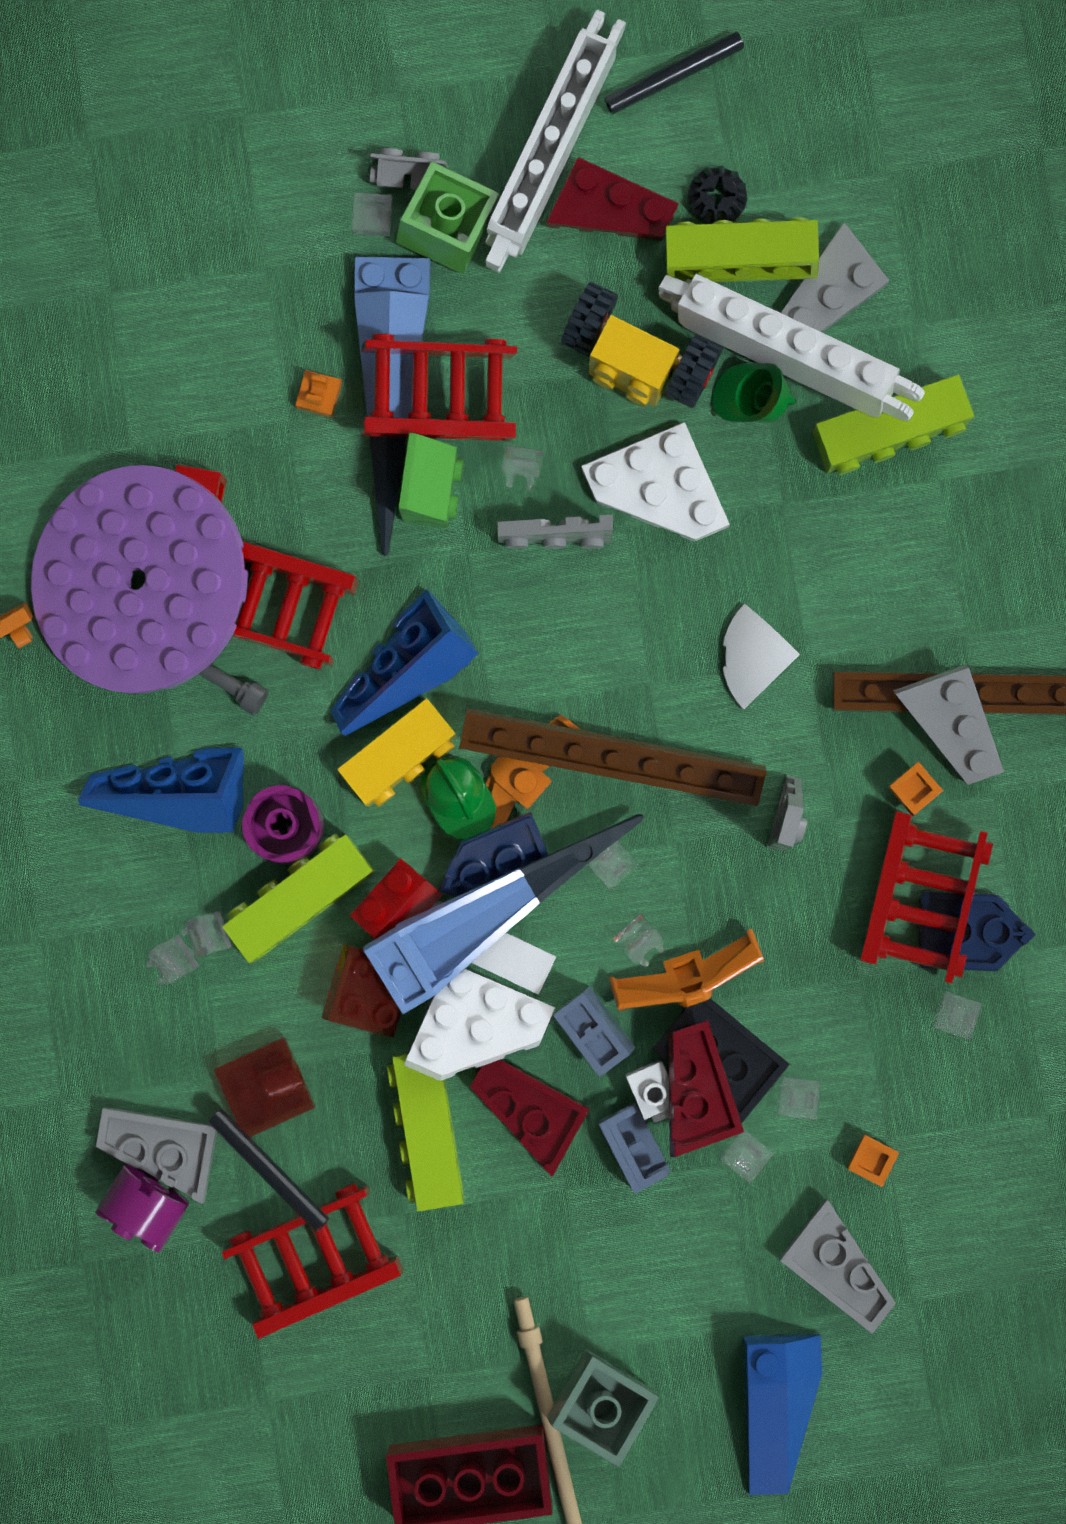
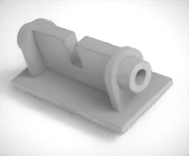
(394, 167)

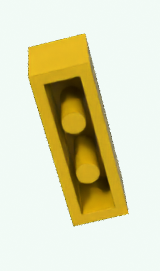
(398, 754)

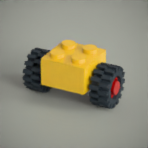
(633, 358)

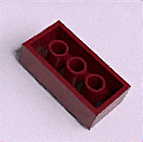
(471, 1478)

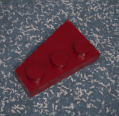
(609, 203)
(699, 1092)
(532, 1110)

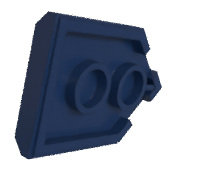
(493, 854)
(990, 934)

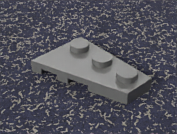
(843, 283)
(570, 530)
(955, 721)
(788, 825)
(161, 1146)
(837, 1268)

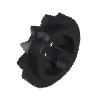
(702, 203)

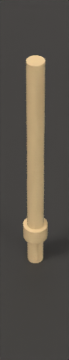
(530, 1338)

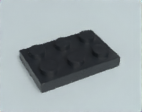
(746, 1059)

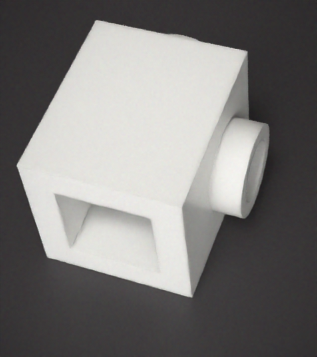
(651, 1090)

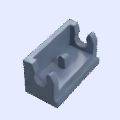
(594, 1031)
(634, 1147)

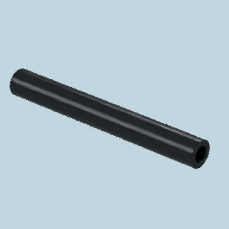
(674, 73)
(269, 1170)

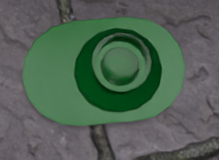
(752, 393)
(458, 798)

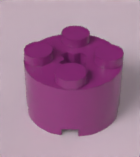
(265, 813)
(142, 1208)

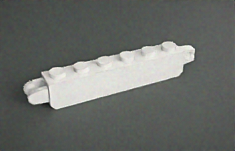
(551, 141)
(791, 345)

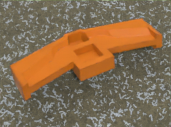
(518, 781)
(688, 977)

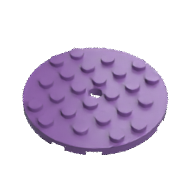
(191, 588)

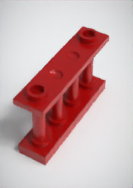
(419, 421)
(299, 574)
(888, 908)
(343, 1283)

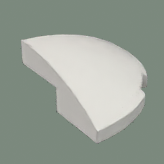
(753, 656)

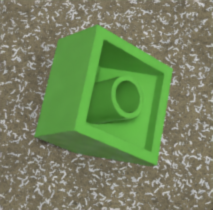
(446, 217)
(429, 482)

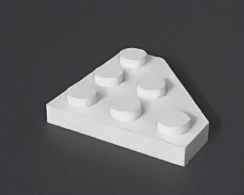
(659, 484)
(475, 1025)

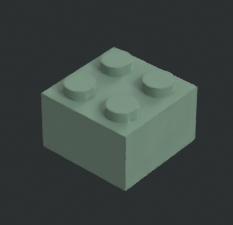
(602, 1408)

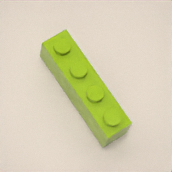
(744, 250)
(859, 437)
(298, 898)
(429, 1137)

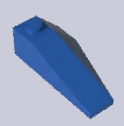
(418, 657)
(185, 794)
(779, 1397)

